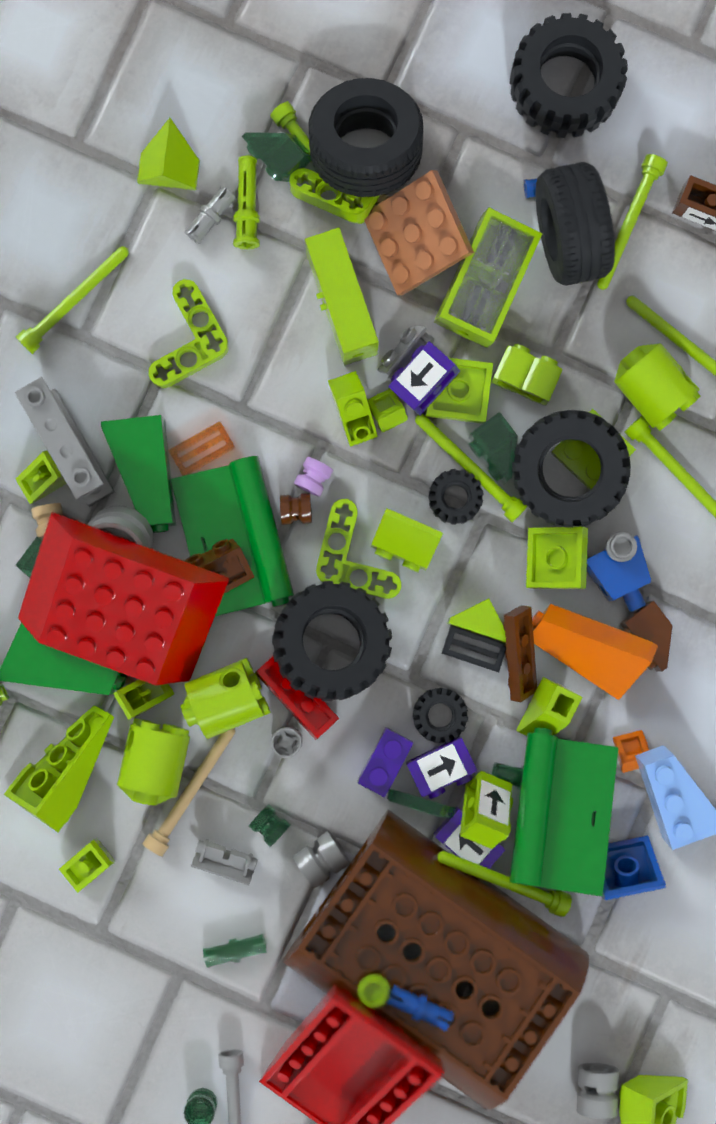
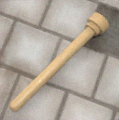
(158, 840)

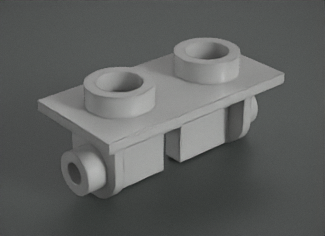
(399, 357)
(224, 863)

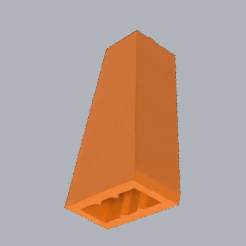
(593, 649)

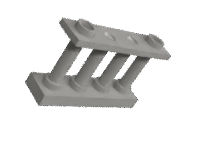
(64, 442)

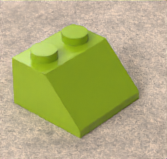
(405, 540)

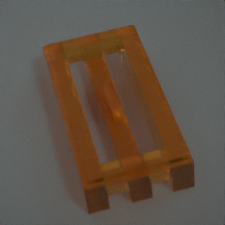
(197, 438)

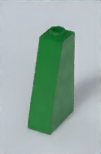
(144, 464)
(48, 667)

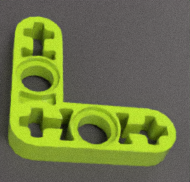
(336, 206)
(198, 346)
(345, 567)

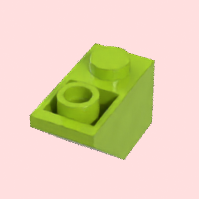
(353, 408)
(549, 708)

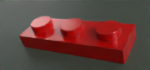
(311, 713)

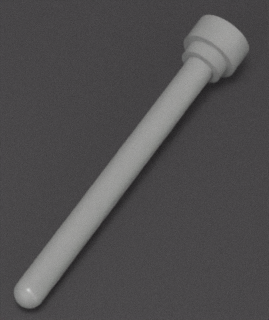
(231, 1062)

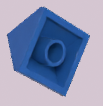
(631, 869)

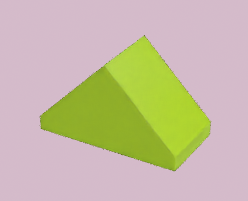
(40, 478)
(481, 620)
(141, 697)

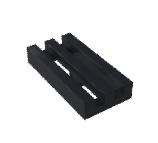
(498, 656)

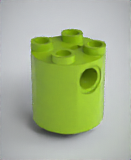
(655, 384)
(224, 699)
(153, 761)

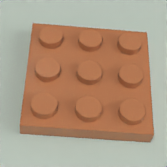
(418, 233)

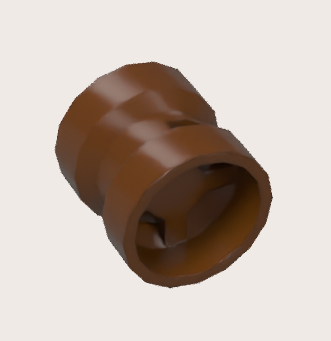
(295, 509)

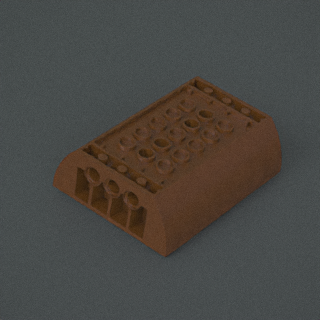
(464, 934)

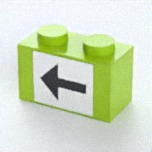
(486, 810)

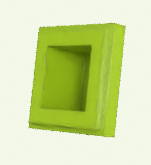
(387, 410)

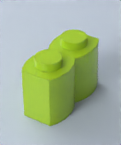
(527, 374)

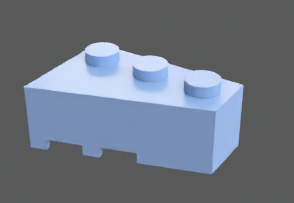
(676, 800)

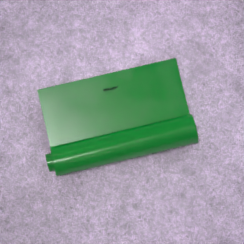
(236, 506)
(557, 832)

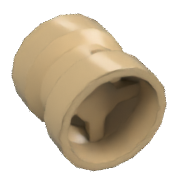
(42, 515)

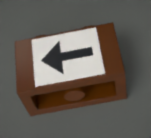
(697, 202)

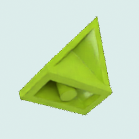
(169, 160)

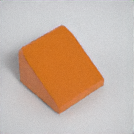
(629, 746)

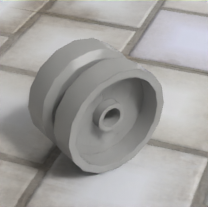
(125, 524)

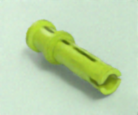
(246, 216)

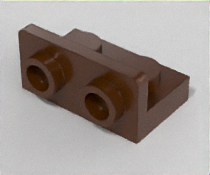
(227, 560)

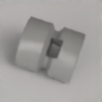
(321, 859)
(597, 1093)

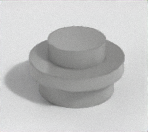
(621, 546)

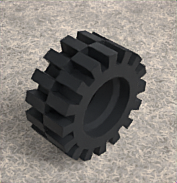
(468, 483)
(445, 733)

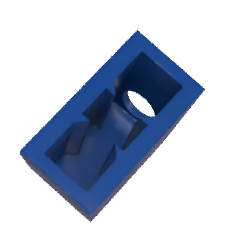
(620, 578)

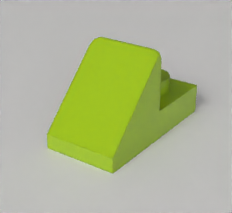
(87, 865)

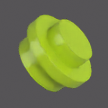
(374, 991)

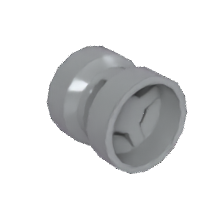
(283, 744)

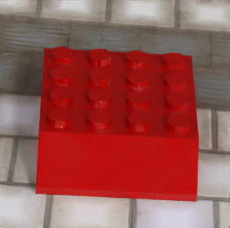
(119, 603)
(351, 1065)

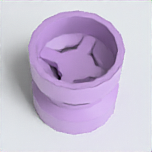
(314, 474)

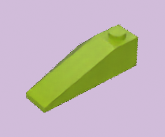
(58, 780)
(653, 1099)

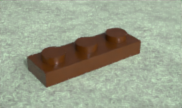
(520, 653)

